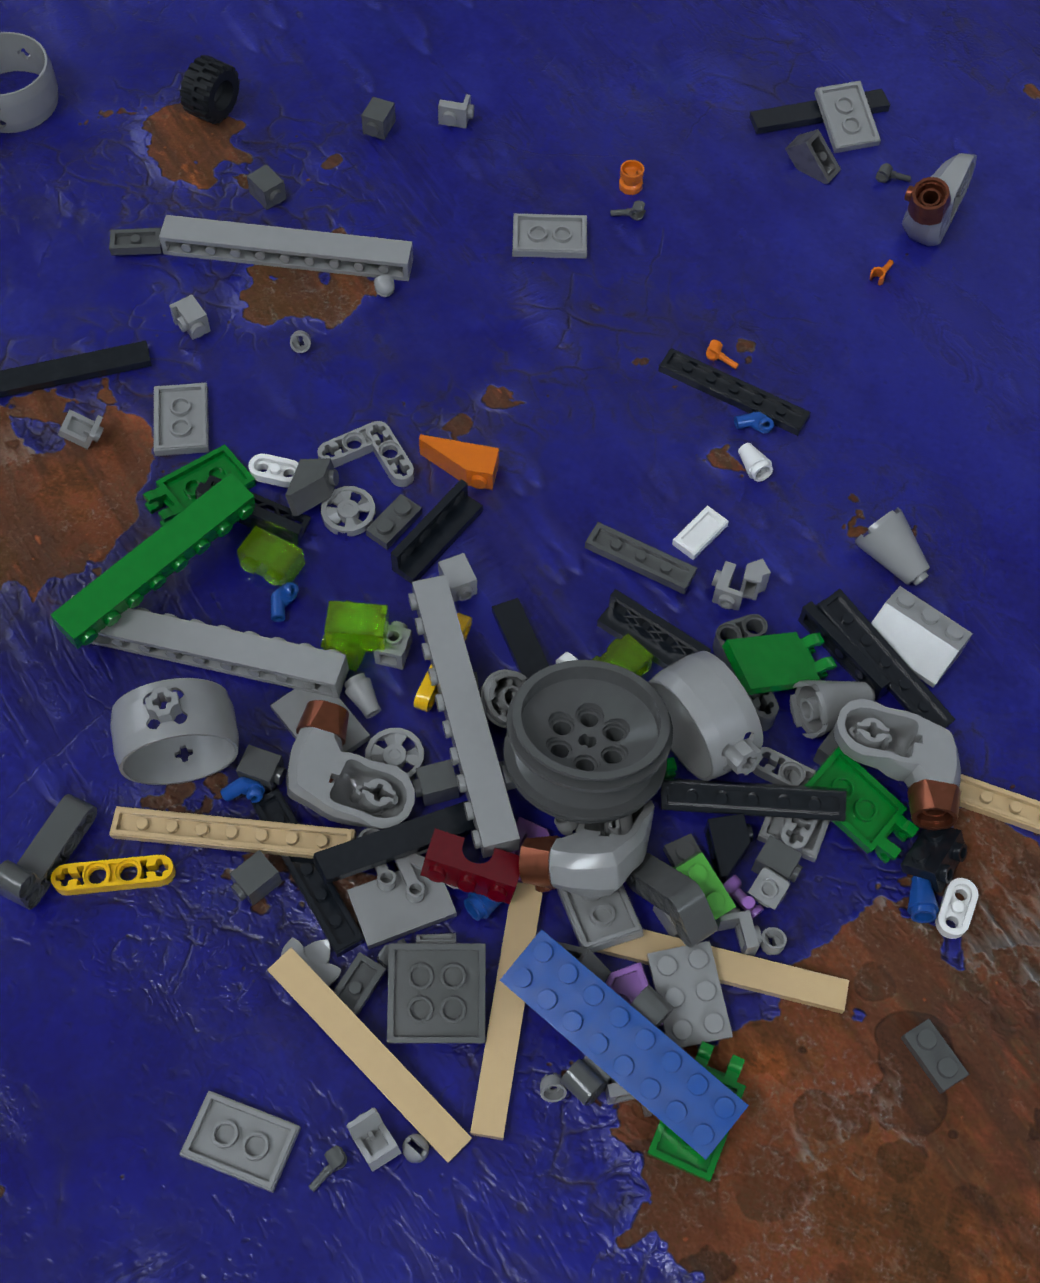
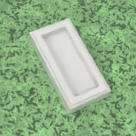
(700, 532)

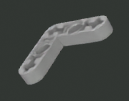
(371, 443)
(803, 771)

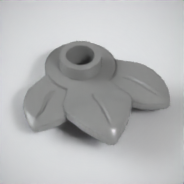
(317, 957)

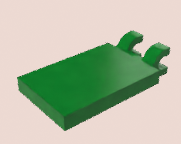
(179, 487)
(776, 661)
(870, 807)
(676, 1152)

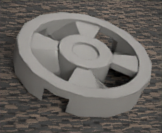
(348, 511)
(394, 752)

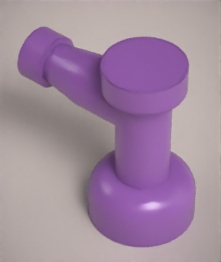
(746, 902)

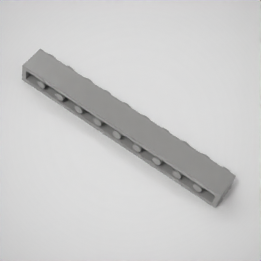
(286, 247)
(227, 651)
(465, 717)

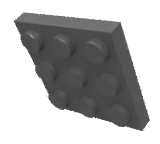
(436, 993)

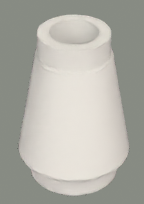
(755, 463)

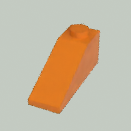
(462, 460)

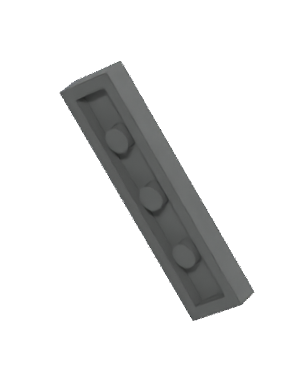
(640, 557)

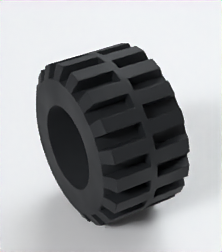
(209, 89)

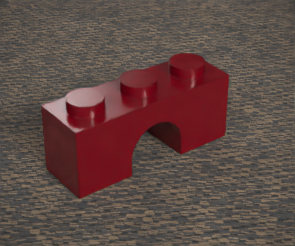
(448, 865)

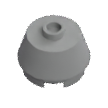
(498, 692)

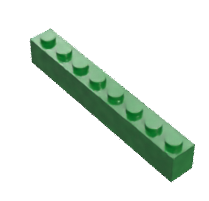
(153, 561)

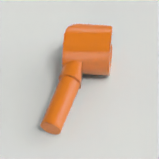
(881, 272)
(714, 352)

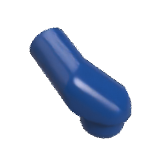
(754, 420)
(280, 599)
(251, 788)

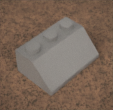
(921, 635)

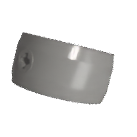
(38, 100)
(709, 716)
(150, 754)

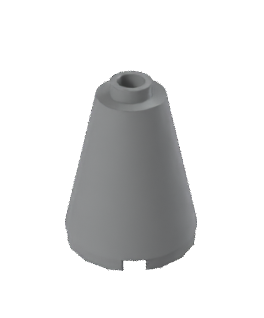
(895, 548)
(820, 701)

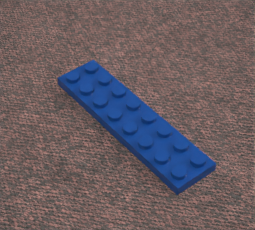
(624, 1044)

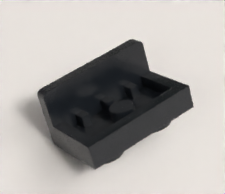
(936, 856)

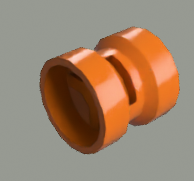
(631, 177)

